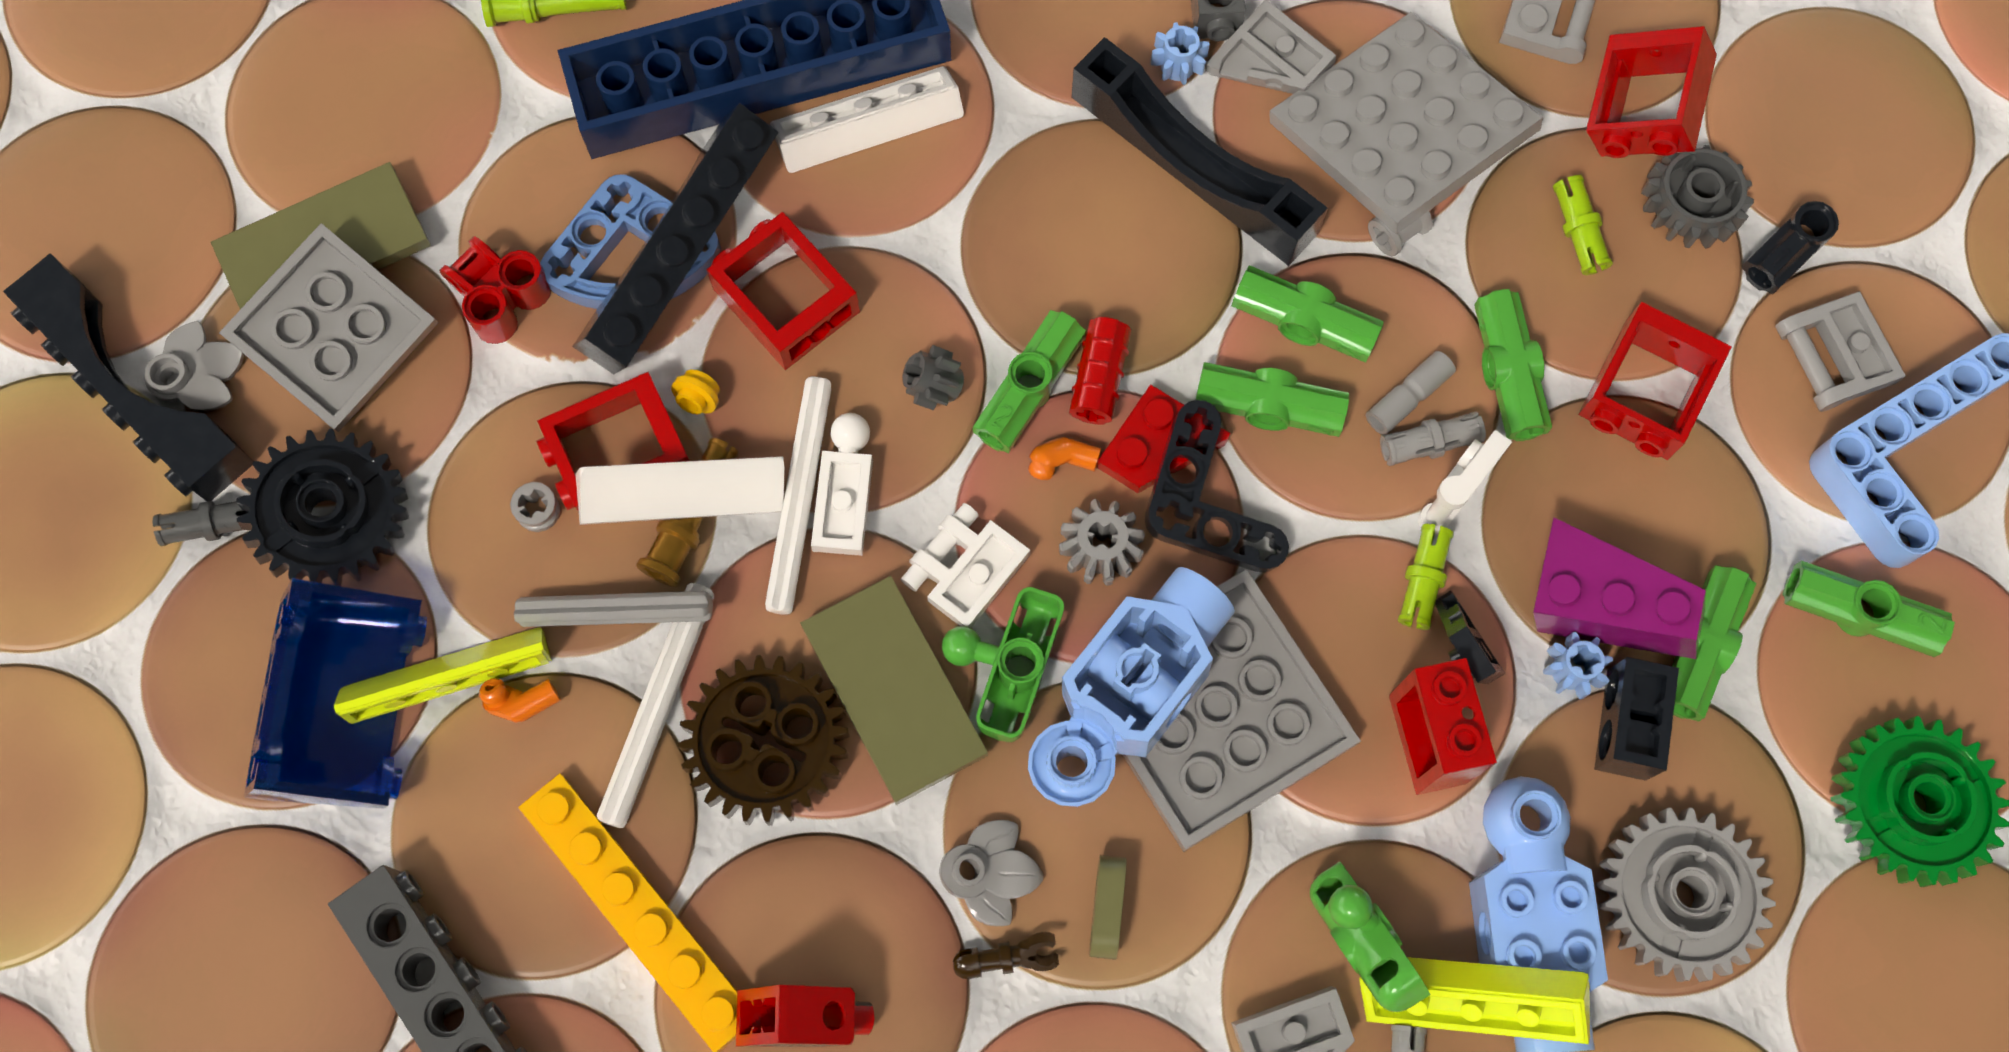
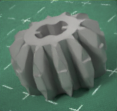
(1102, 526)

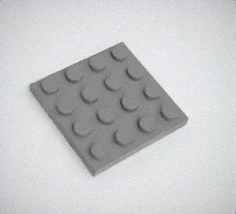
(1405, 122)
(1248, 727)

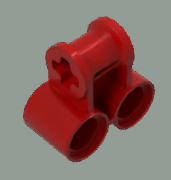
(490, 284)

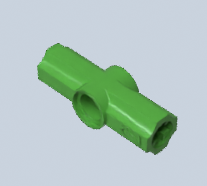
(1307, 313)
(1513, 365)
(1273, 399)
(1015, 404)
(1895, 616)
(1719, 643)

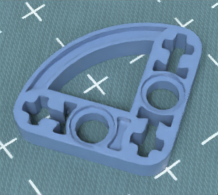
(628, 217)

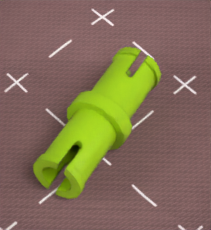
(1582, 225)
(1425, 576)

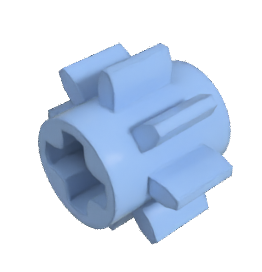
(1179, 53)
(1583, 653)

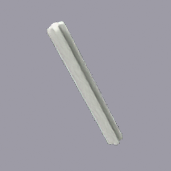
(798, 496)
(650, 720)

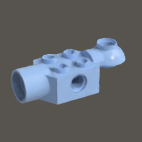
(1130, 685)
(1536, 901)

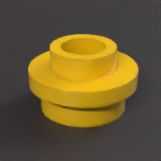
(696, 392)

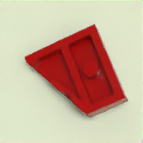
(1140, 442)

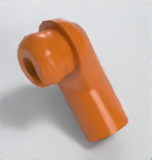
(1062, 451)
(516, 704)

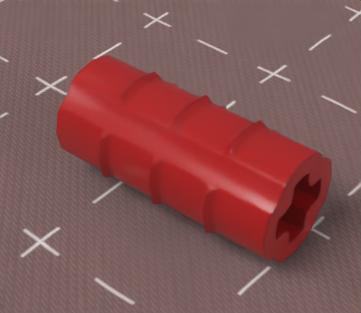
(1100, 370)

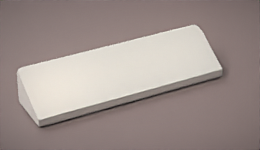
(868, 119)
(680, 490)

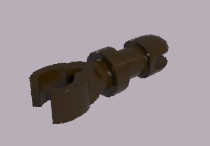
(972, 963)

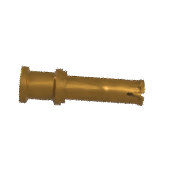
(679, 535)

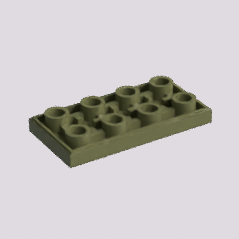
(364, 212)
(894, 690)

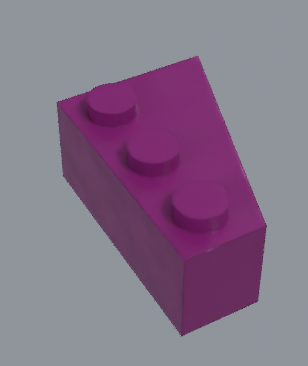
(1615, 597)

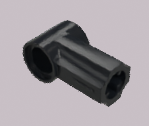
(1790, 246)

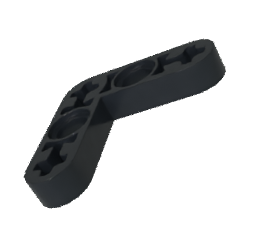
(1186, 499)

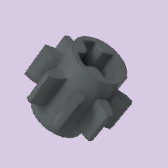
(933, 377)

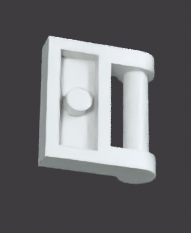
(1463, 480)

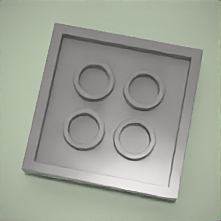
(329, 327)

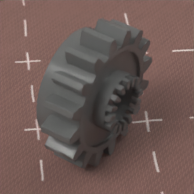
(1675, 198)

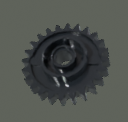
(315, 473)

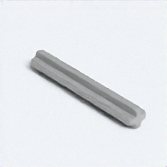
(613, 609)

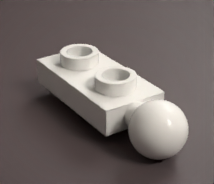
(843, 489)

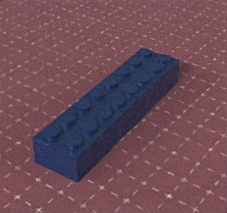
(746, 52)

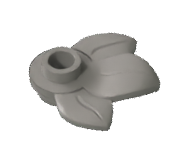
(200, 366)
(999, 872)

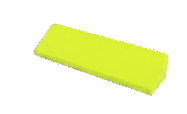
(442, 676)
(1495, 1001)

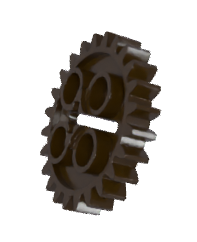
(742, 780)

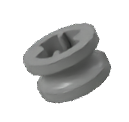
(530, 493)

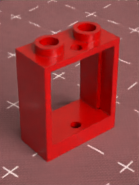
(1635, 55)
(809, 326)
(1674, 343)
(596, 409)
(1436, 738)

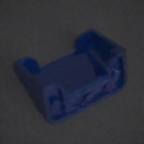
(319, 644)

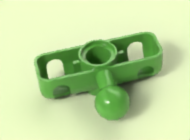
(1009, 692)
(1367, 939)

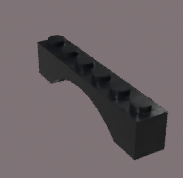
(1259, 203)
(676, 241)
(70, 317)

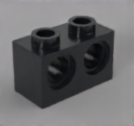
(1637, 719)

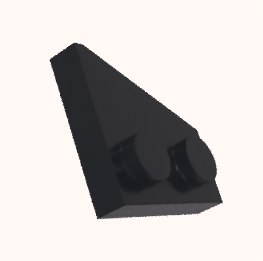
(1467, 640)

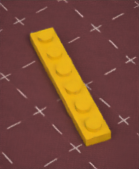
(635, 910)

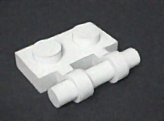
(976, 576)

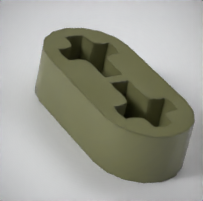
(1107, 907)

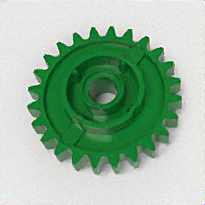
(1957, 794)

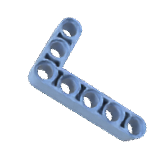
(1902, 425)

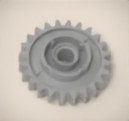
(1723, 888)

